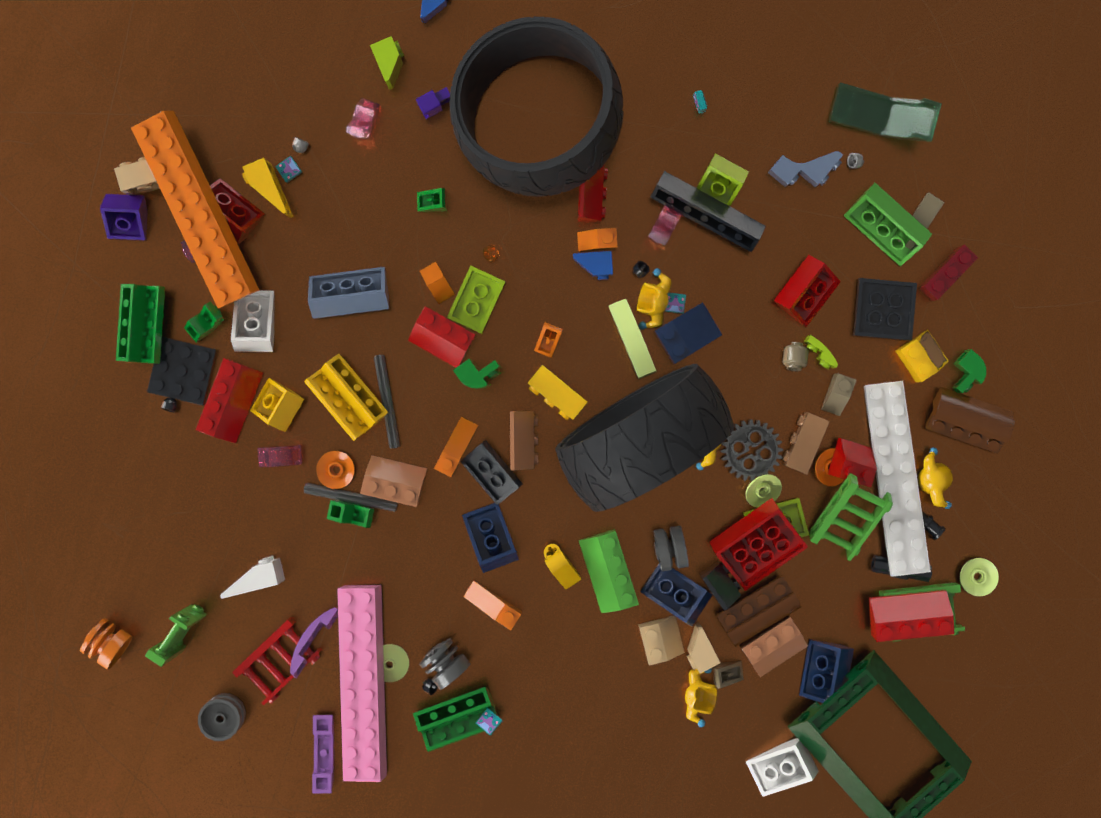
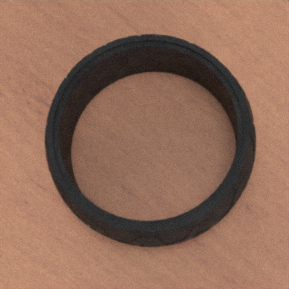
(501, 49)
(645, 438)

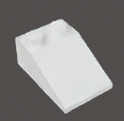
(253, 323)
(263, 575)
(782, 767)

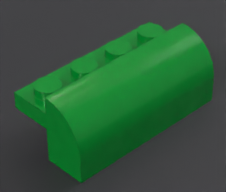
(140, 323)
(473, 377)
(453, 719)

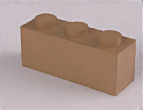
(805, 442)

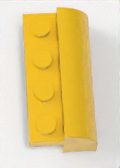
(346, 397)

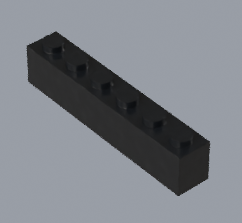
(708, 211)

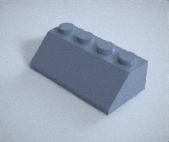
(348, 292)

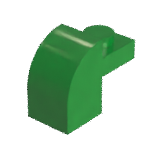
(204, 322)
(973, 369)
(350, 513)

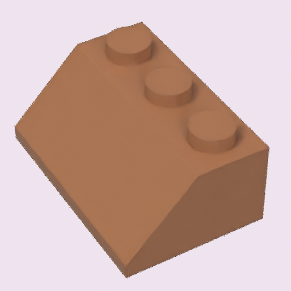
(523, 440)
(394, 481)
(774, 645)

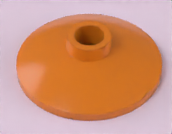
(325, 469)
(821, 469)

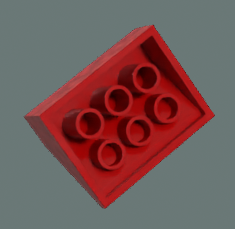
(758, 544)

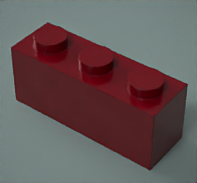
(948, 272)

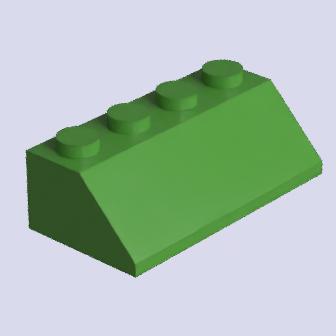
(886, 221)
(608, 572)

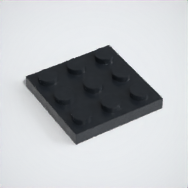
(885, 309)
(183, 371)

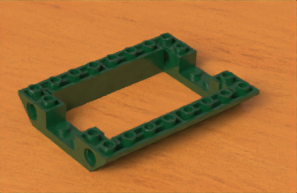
(862, 679)

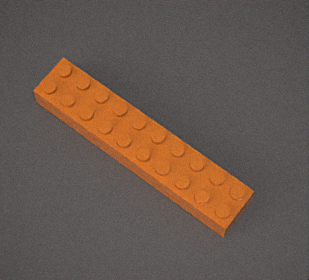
(195, 208)

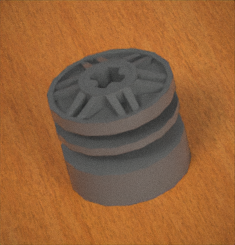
(444, 663)

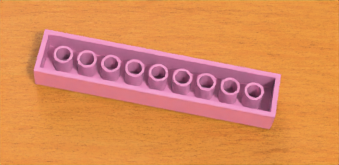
(362, 683)

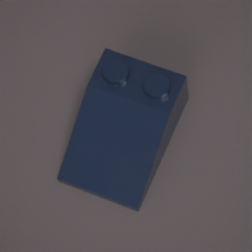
(688, 333)
(490, 537)
(677, 594)

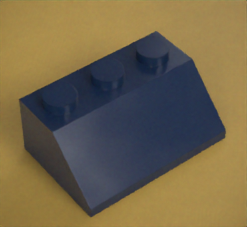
(825, 669)

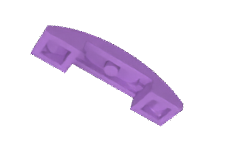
(326, 620)
(323, 754)

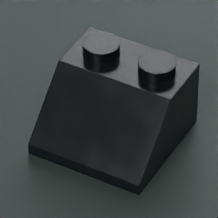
(721, 585)

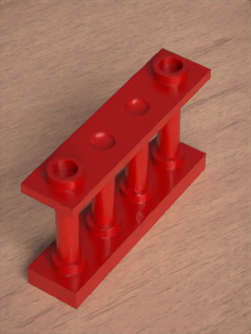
(259, 656)

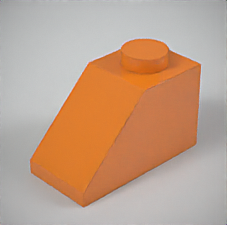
(597, 240)

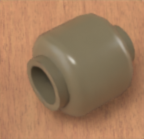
(795, 356)

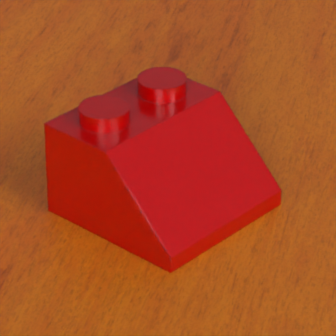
(853, 459)

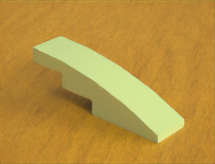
(632, 338)

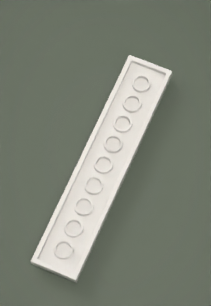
(898, 476)

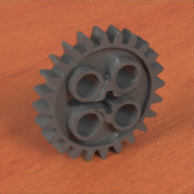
(742, 434)

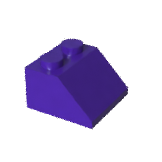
(124, 216)

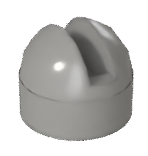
(300, 145)
(855, 157)

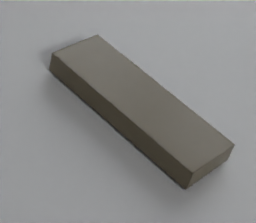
(926, 213)

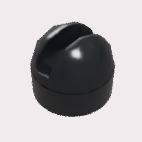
(641, 269)
(169, 405)
(429, 686)

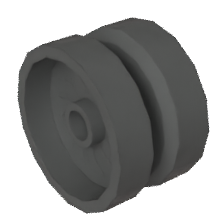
(666, 549)
(212, 723)

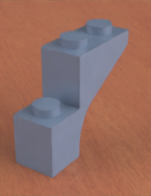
(814, 171)

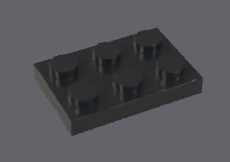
(491, 472)

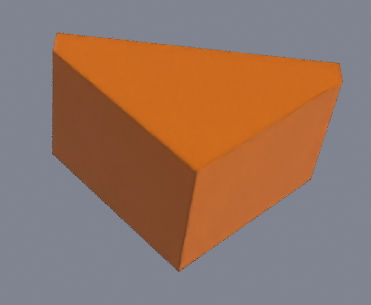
(437, 283)
(548, 339)

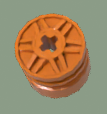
(104, 642)

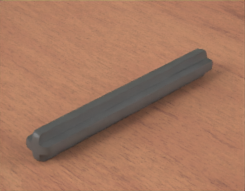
(386, 400)
(351, 497)

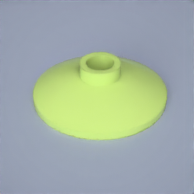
(763, 489)
(988, 577)
(400, 662)

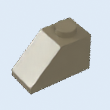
(838, 394)

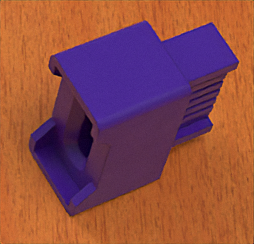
(432, 102)

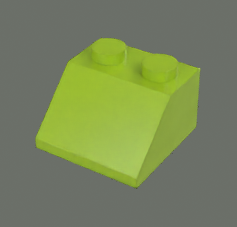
(389, 60)
(722, 180)

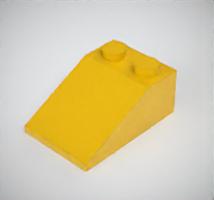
(264, 180)

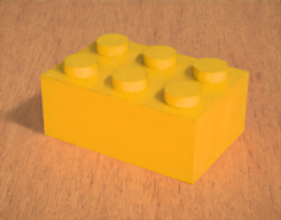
(556, 393)

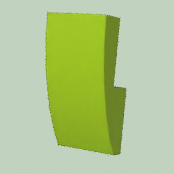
(825, 356)

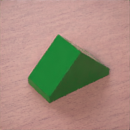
(432, 200)

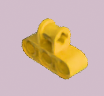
(560, 566)

